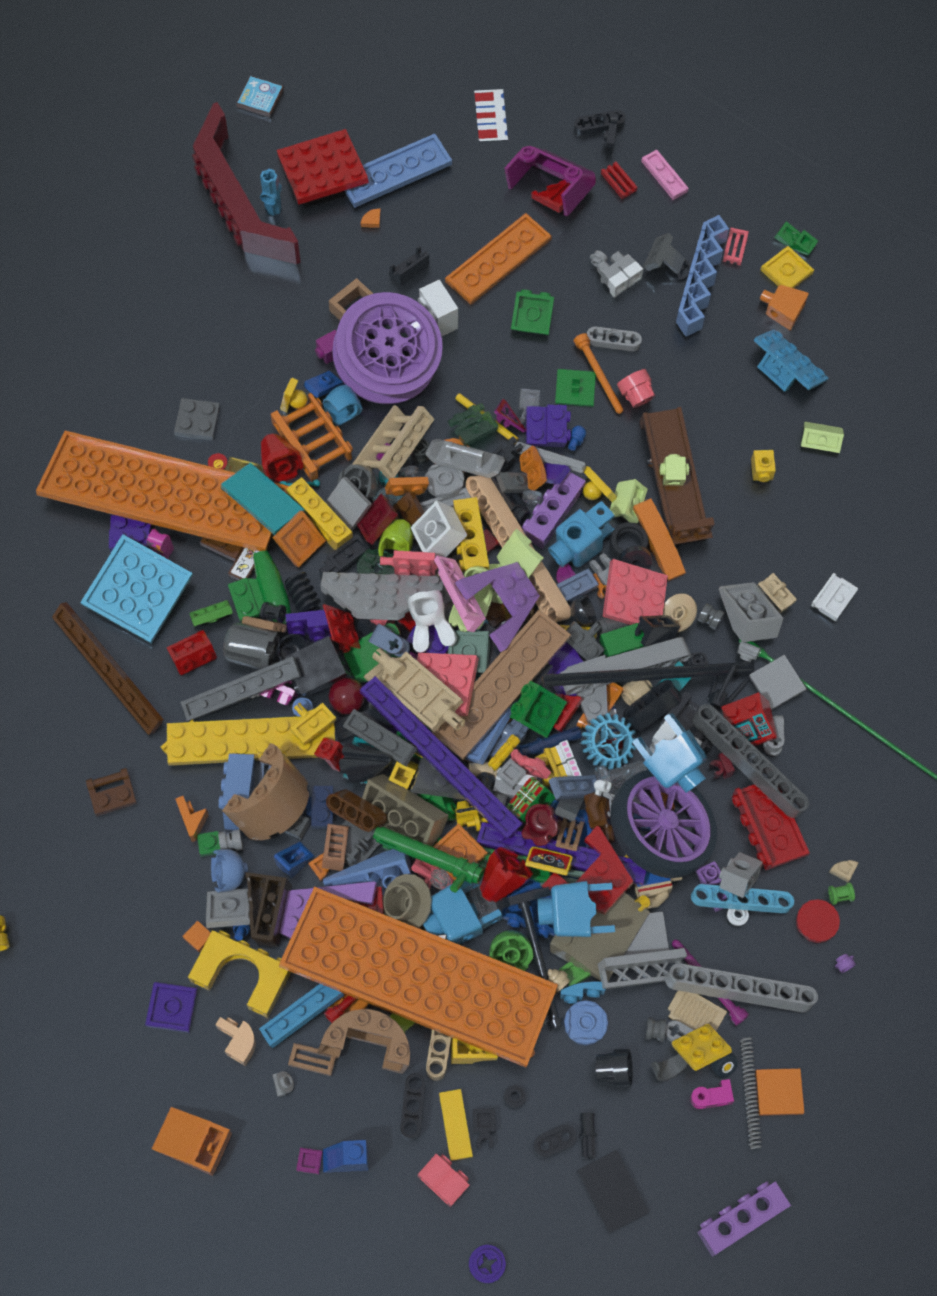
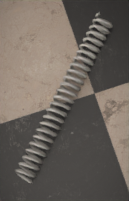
(750, 1092)

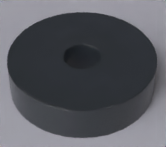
(637, 553)

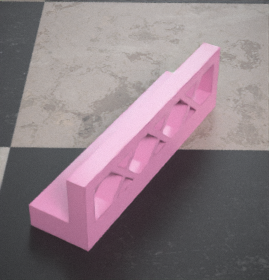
(468, 609)

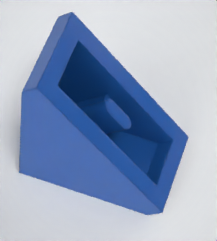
(293, 859)

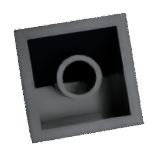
(320, 666)

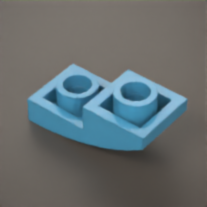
(575, 992)

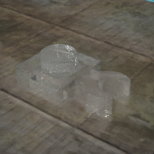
(528, 398)

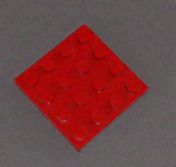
(322, 166)

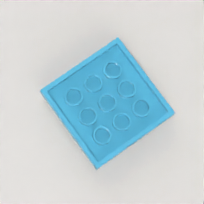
(136, 588)

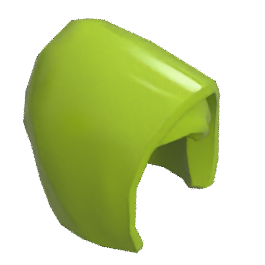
(397, 536)

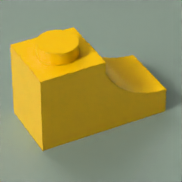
(467, 1054)

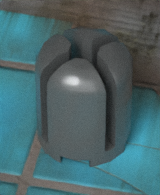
(250, 645)

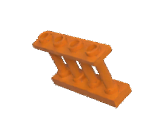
(312, 466)

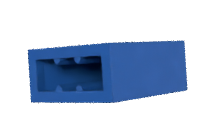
(346, 1157)

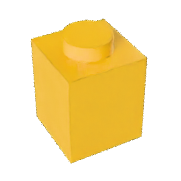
(404, 775)

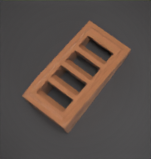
(334, 860)

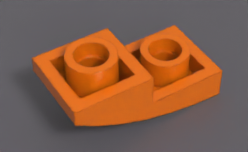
(532, 465)

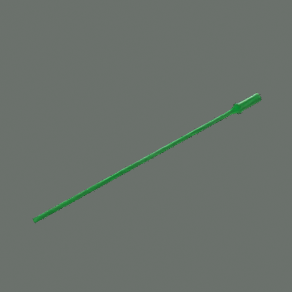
(763, 654)

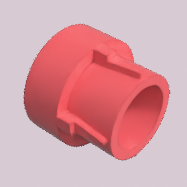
(637, 388)

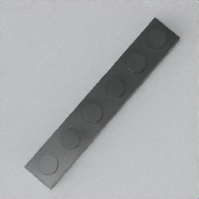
(241, 689)

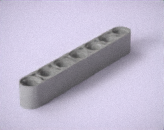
(653, 656)
(750, 983)

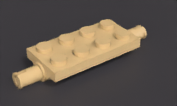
(420, 690)

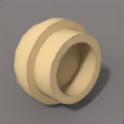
(558, 977)

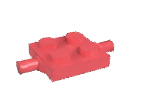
(411, 563)

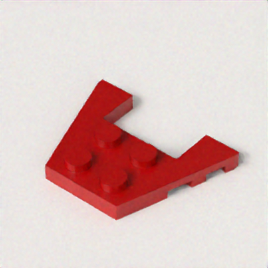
(605, 869)

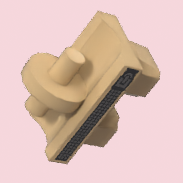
(777, 592)

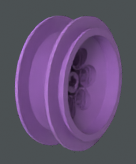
(373, 377)

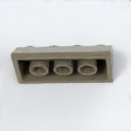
(405, 810)

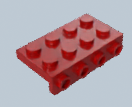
(770, 829)

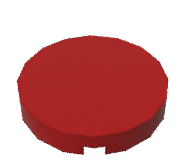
(817, 921)

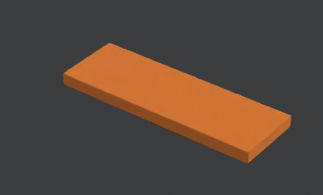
(498, 258)

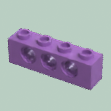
(542, 534)
(775, 1201)

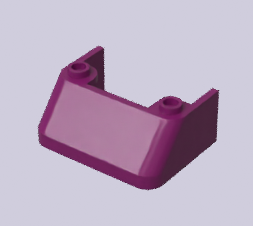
(579, 177)

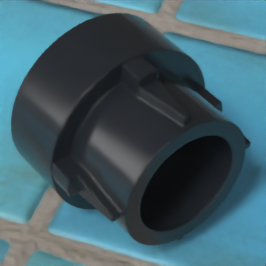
(615, 1068)

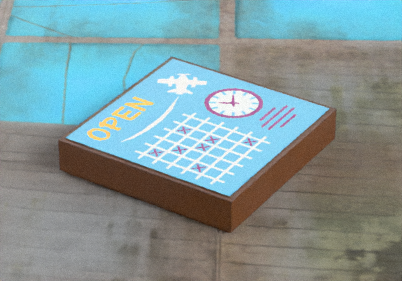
(260, 96)

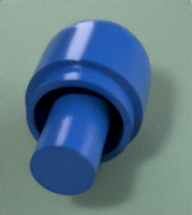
(577, 437)
(241, 931)

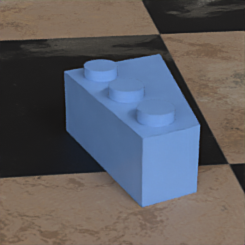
(238, 781)

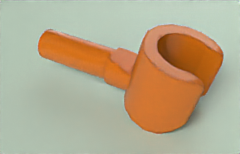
(601, 587)

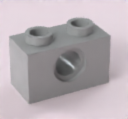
(740, 874)

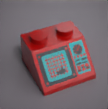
(752, 718)

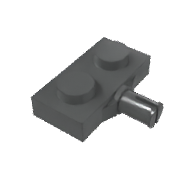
(584, 641)

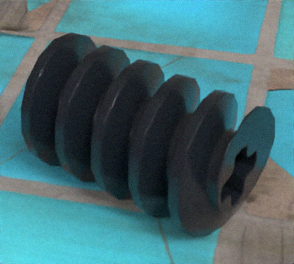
(302, 593)

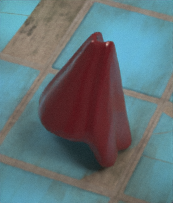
(541, 824)

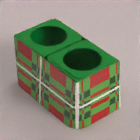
(531, 792)

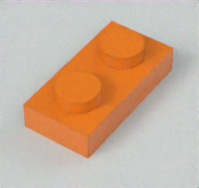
(402, 486)

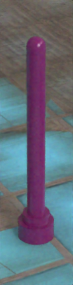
(737, 1014)

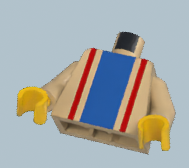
(654, 890)

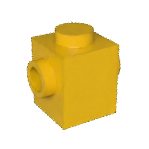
(763, 465)

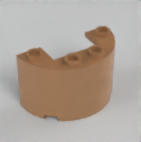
(274, 802)
(372, 1028)

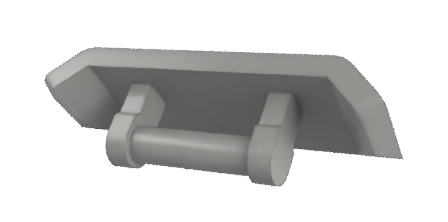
(464, 458)

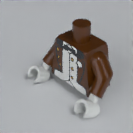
(599, 807)

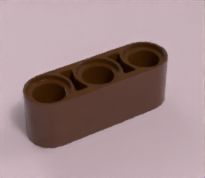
(356, 810)

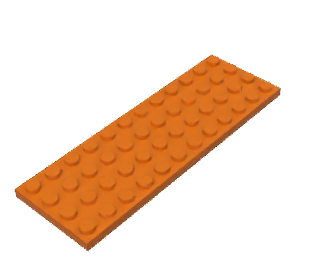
(150, 490)
(419, 976)

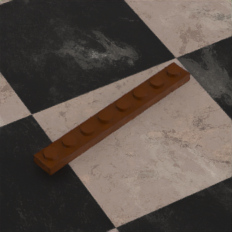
(107, 668)

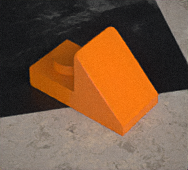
(193, 822)

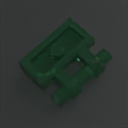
(476, 428)

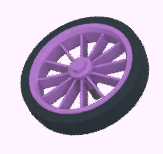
(664, 825)

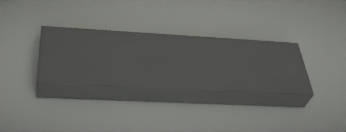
(380, 737)

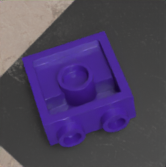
(547, 425)
(131, 528)
(308, 623)

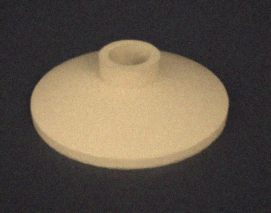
(679, 605)

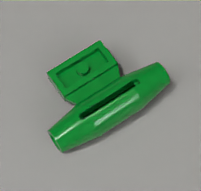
(267, 587)

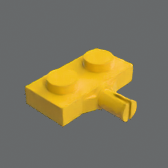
(311, 722)

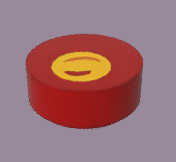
(217, 461)

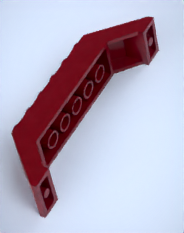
(232, 202)

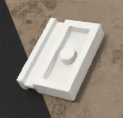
(834, 597)

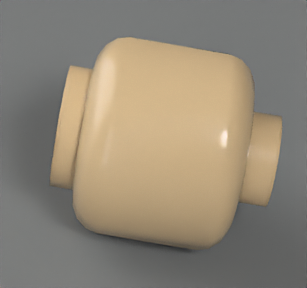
(634, 690)

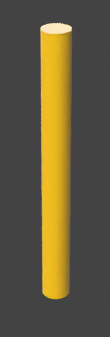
(501, 429)

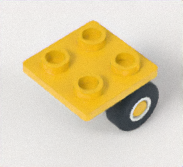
(706, 1047)

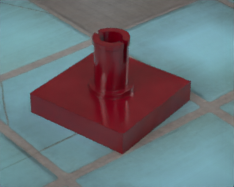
(377, 518)

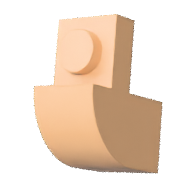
(243, 1040)

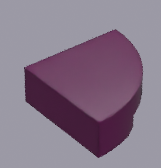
(564, 573)

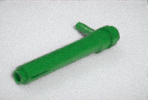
(459, 867)

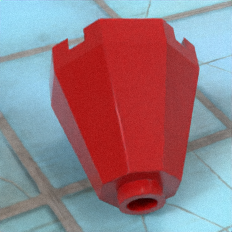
(279, 458)
(503, 874)

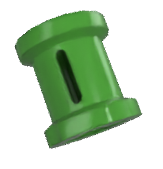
(841, 893)

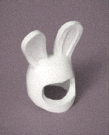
(427, 613)

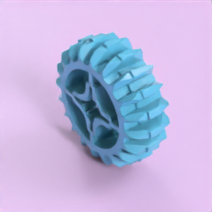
(606, 733)

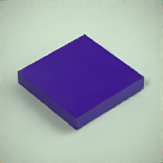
(171, 1007)

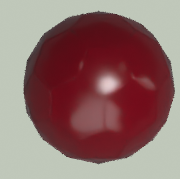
(346, 695)

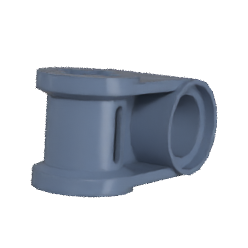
(387, 640)

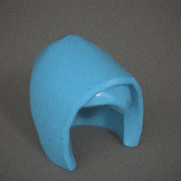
(342, 404)

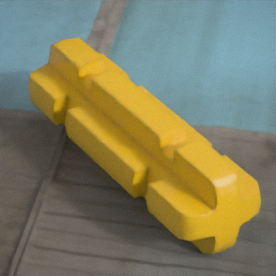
(503, 752)

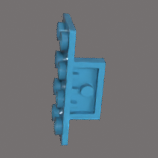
(786, 364)

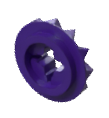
(497, 1268)

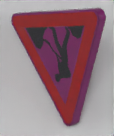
(505, 412)

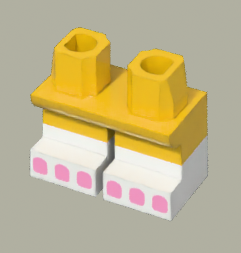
(559, 762)

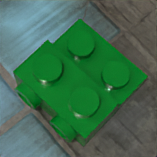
(532, 312)
(537, 708)

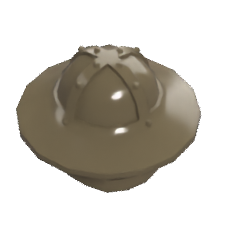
(408, 900)

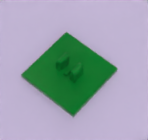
(575, 387)

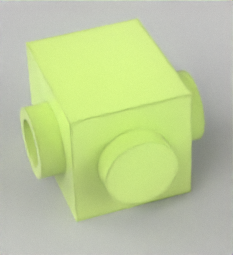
(674, 470)

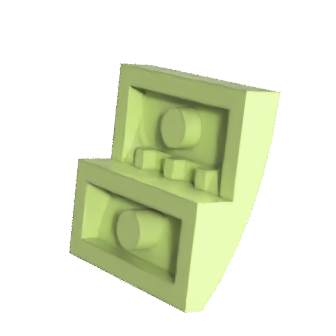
(518, 550)

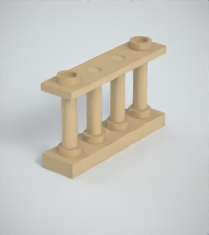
(401, 447)

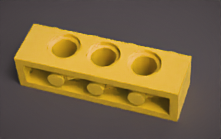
(469, 510)
(320, 514)

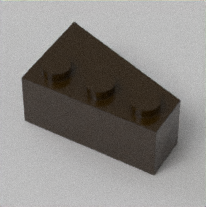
(267, 904)

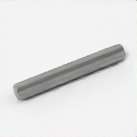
(554, 458)

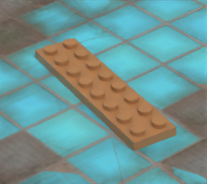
(503, 682)

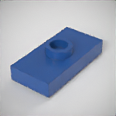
(322, 384)

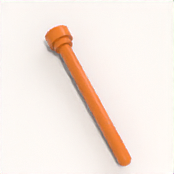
(583, 343)

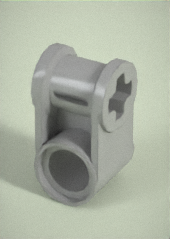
(775, 748)

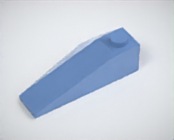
(379, 869)

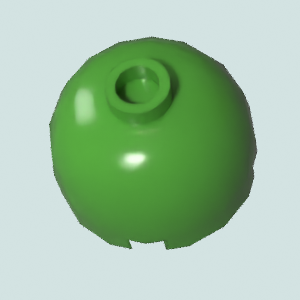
(512, 948)

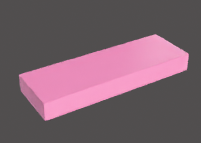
(664, 174)

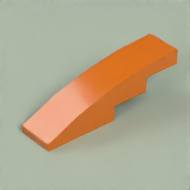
(659, 539)

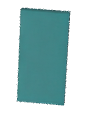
(261, 498)

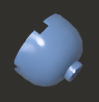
(227, 870)

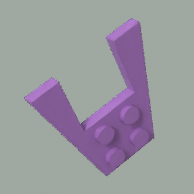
(514, 591)
(298, 899)

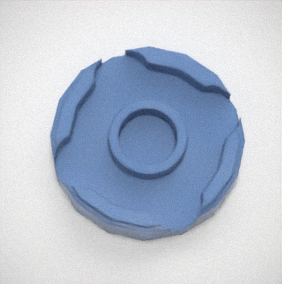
(585, 1022)

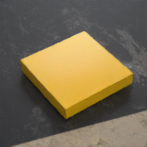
(787, 268)

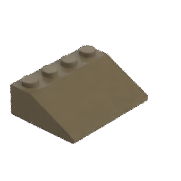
(589, 951)

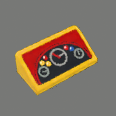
(549, 860)

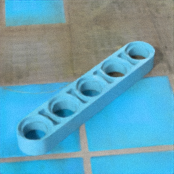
(752, 896)

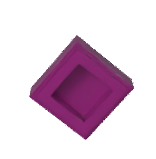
(309, 1161)

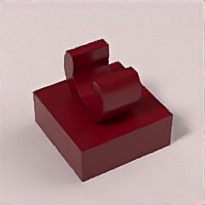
(725, 766)

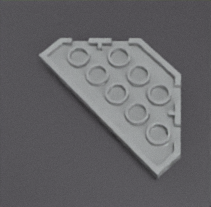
(376, 594)

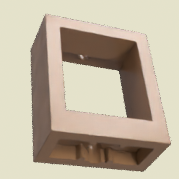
(346, 296)

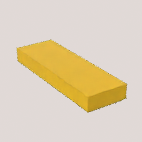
(455, 1125)

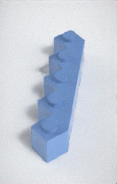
(701, 275)

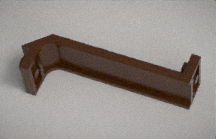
(680, 504)

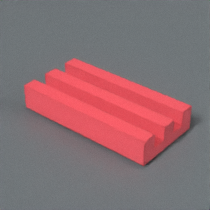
(732, 259)

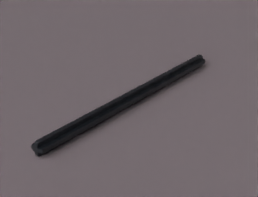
(645, 674)

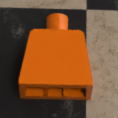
(784, 304)

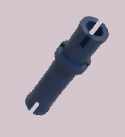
(551, 741)

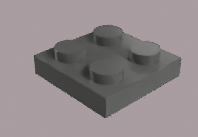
(197, 419)

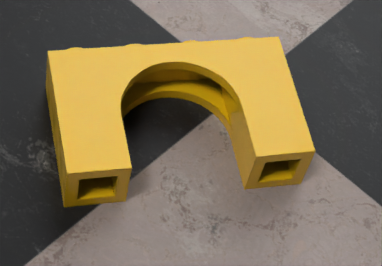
(220, 950)

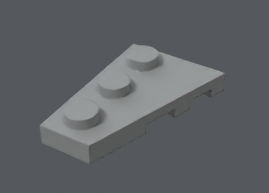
(594, 699)

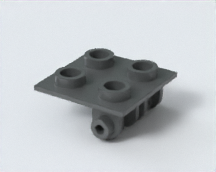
(359, 844)

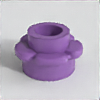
(845, 963)

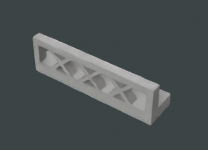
(639, 960)

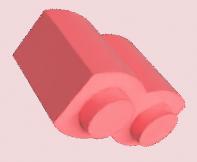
(443, 1179)

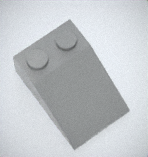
(750, 612)

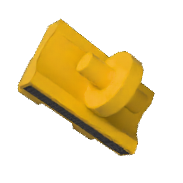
(468, 816)

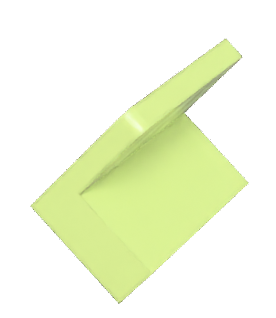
(822, 437)
(628, 494)

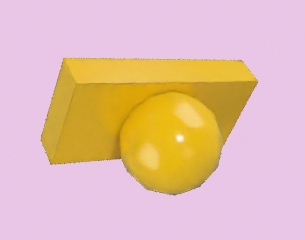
(293, 397)
(595, 487)

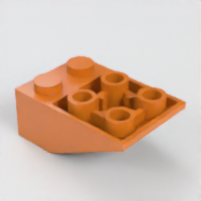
(192, 1140)

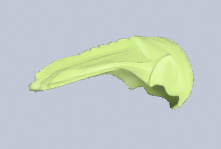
(482, 597)

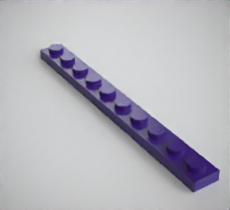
(441, 758)

